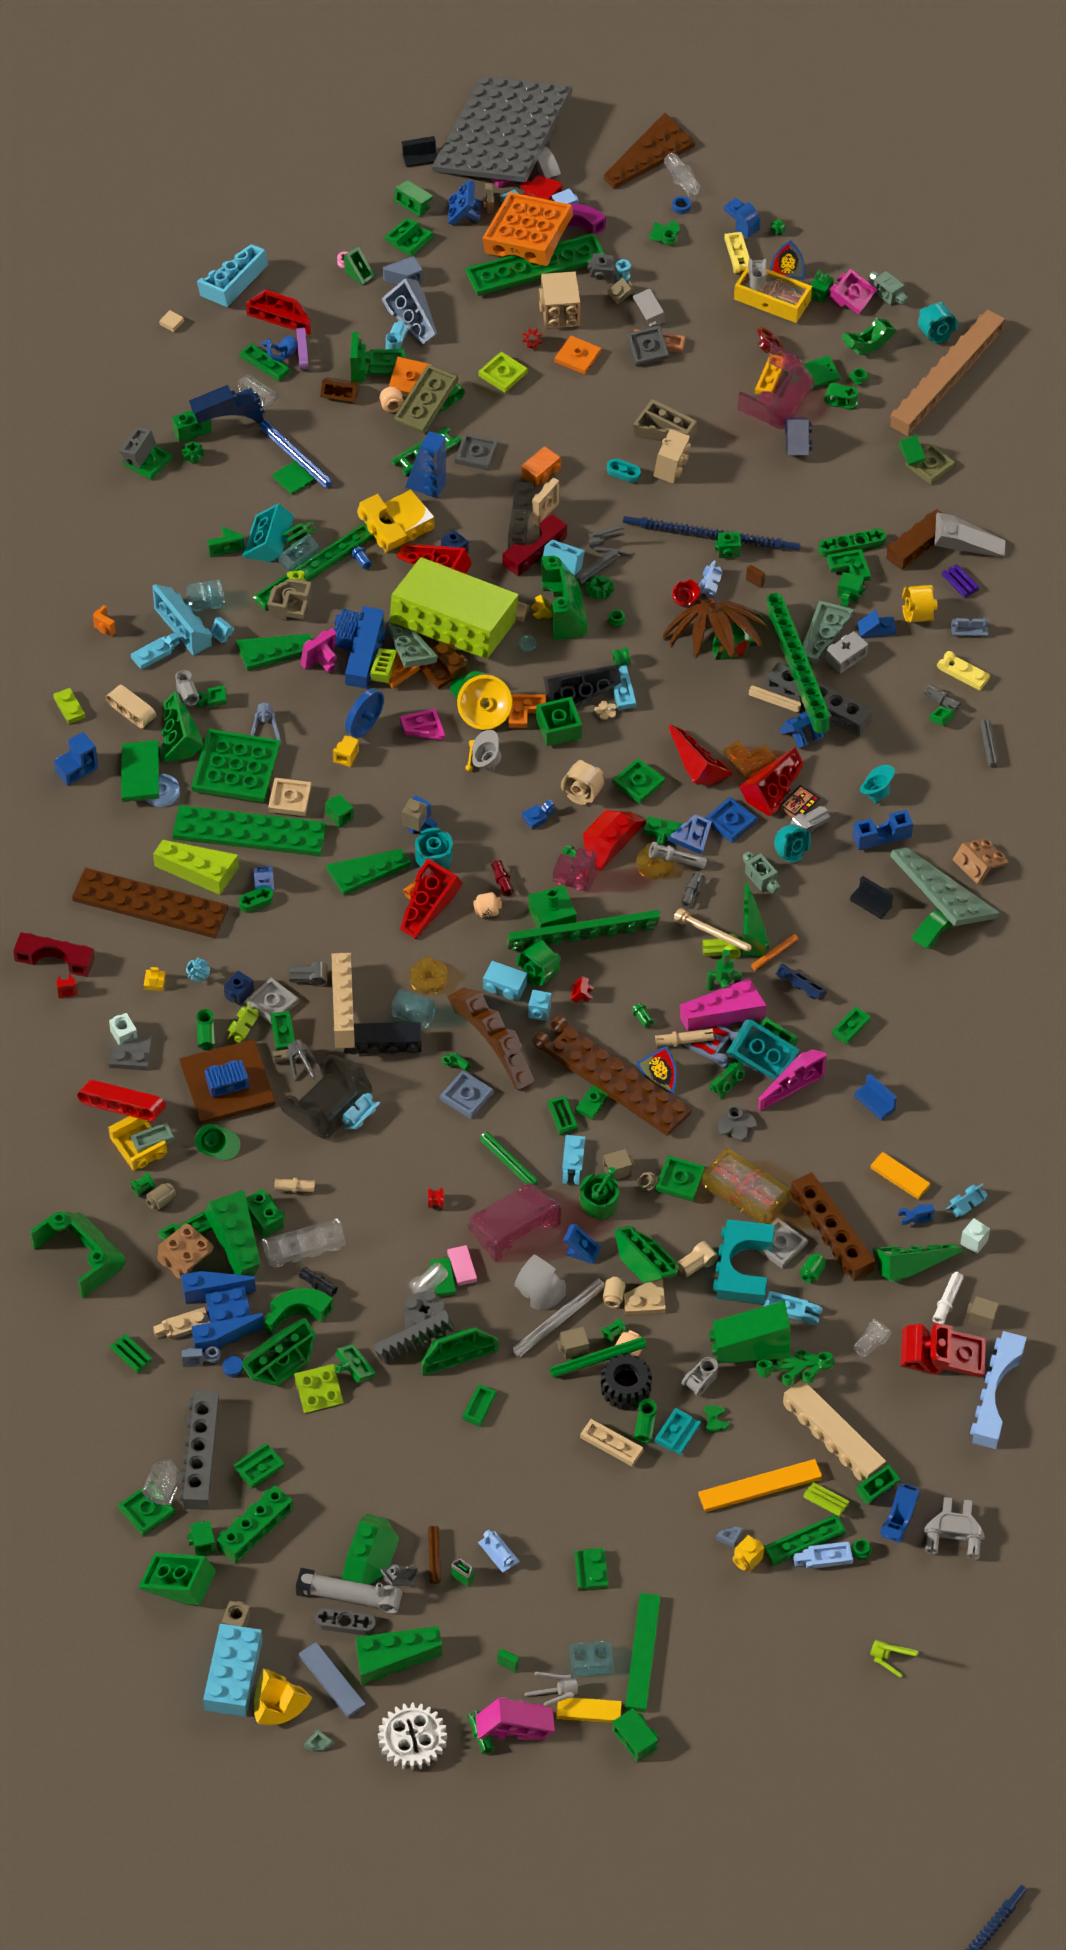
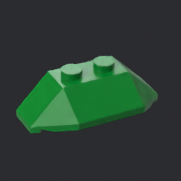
(644, 1255)
(457, 1349)
(281, 1354)
(370, 1550)

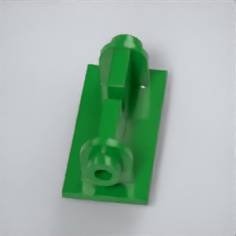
(731, 1077)

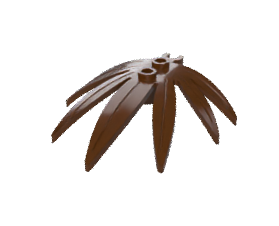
(716, 614)

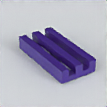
(963, 580)

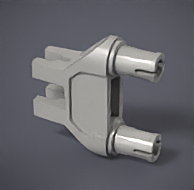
(955, 1527)

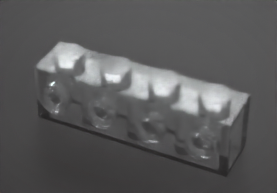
(303, 1242)

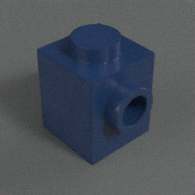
(454, 539)
(238, 988)

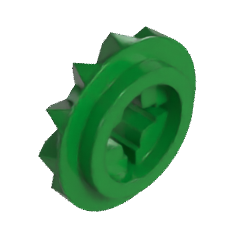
(594, 590)

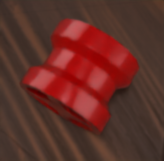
(435, 1198)

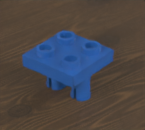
(462, 204)
(795, 727)

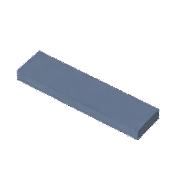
(332, 1680)

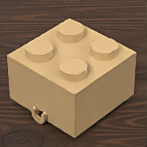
(672, 456)

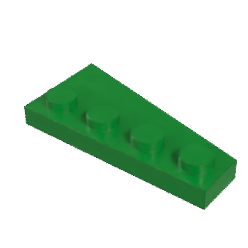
(270, 650)
(362, 871)

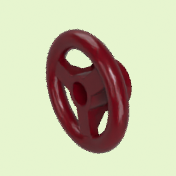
(767, 339)

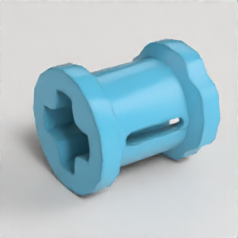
(621, 270)

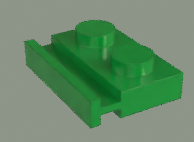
(384, 360)
(259, 1465)
(591, 1569)

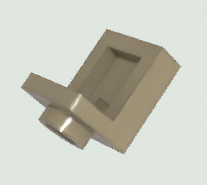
(621, 290)

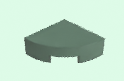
(318, 1742)

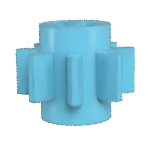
(198, 970)

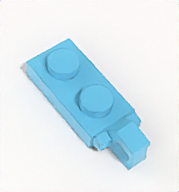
(155, 650)

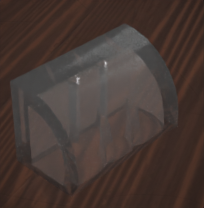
(266, 394)
(162, 1482)

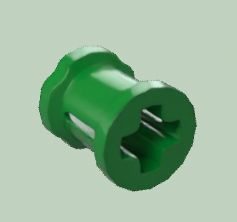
(142, 1184)
(613, 1331)

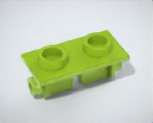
(246, 1016)

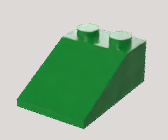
(178, 1577)

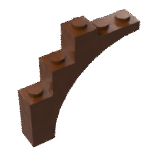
(504, 1041)

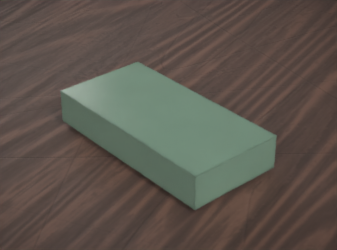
(152, 1136)

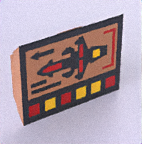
(799, 802)

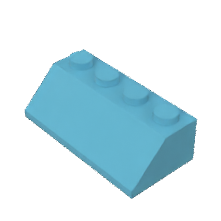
(181, 619)

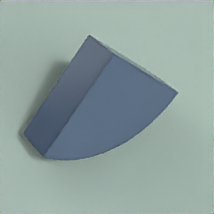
(730, 1536)

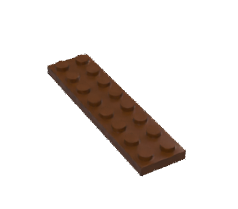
(150, 902)

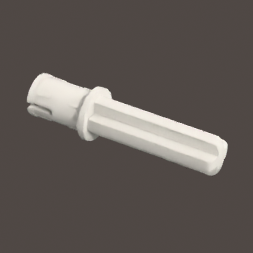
(945, 1303)

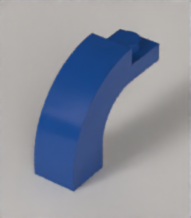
(901, 1512)

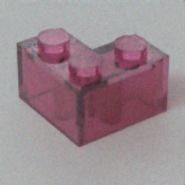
(577, 870)

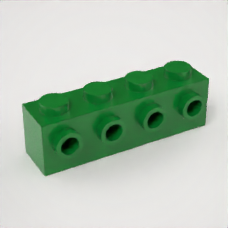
(254, 1524)

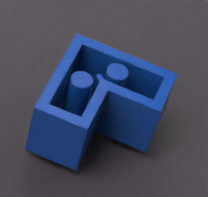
(78, 761)

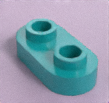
(623, 470)

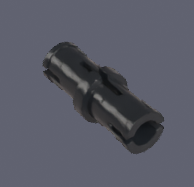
(308, 1276)

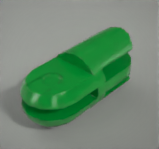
(299, 531)

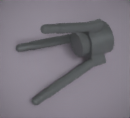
(596, 539)
(299, 1050)

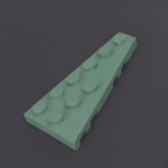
(947, 895)

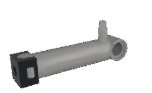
(384, 1598)

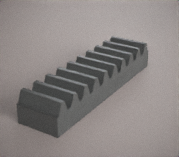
(413, 1335)

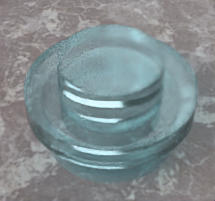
(527, 643)

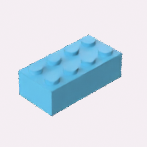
(232, 1670)

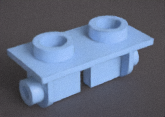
(711, 575)
(498, 1551)

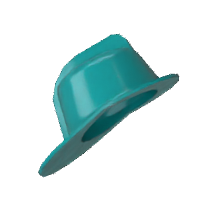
(878, 783)

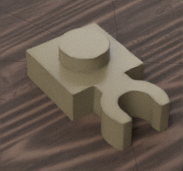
(488, 201)

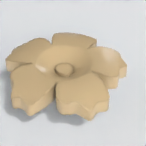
(606, 710)

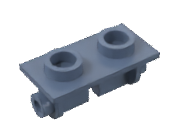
(964, 627)

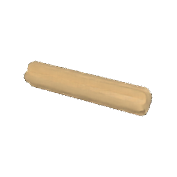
(774, 698)

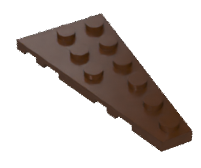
(649, 151)

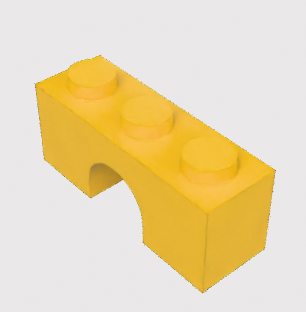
(387, 535)

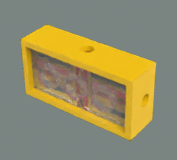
(780, 297)

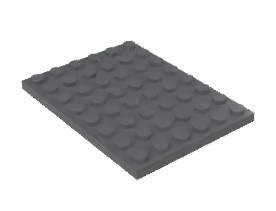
(502, 129)

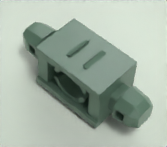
(888, 287)
(763, 880)

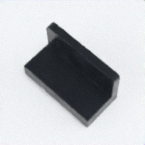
(419, 151)
(872, 898)

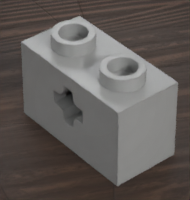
(846, 652)

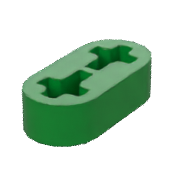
(256, 899)

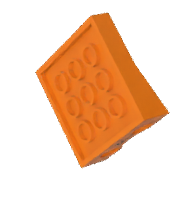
(527, 228)

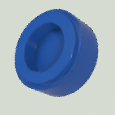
(232, 1366)

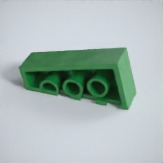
(396, 1651)

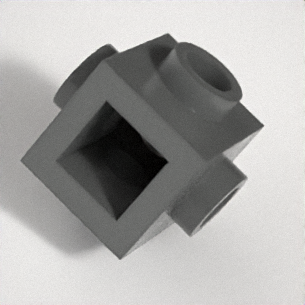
(601, 266)

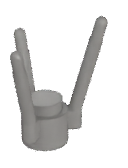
(567, 1687)

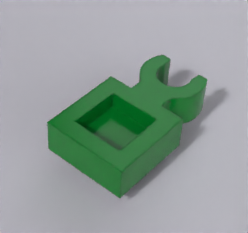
(214, 697)

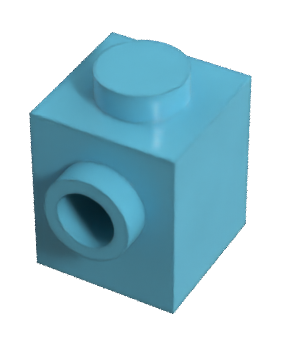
(539, 1005)

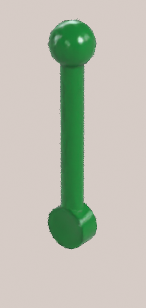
(611, 1171)

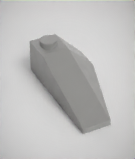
(961, 535)

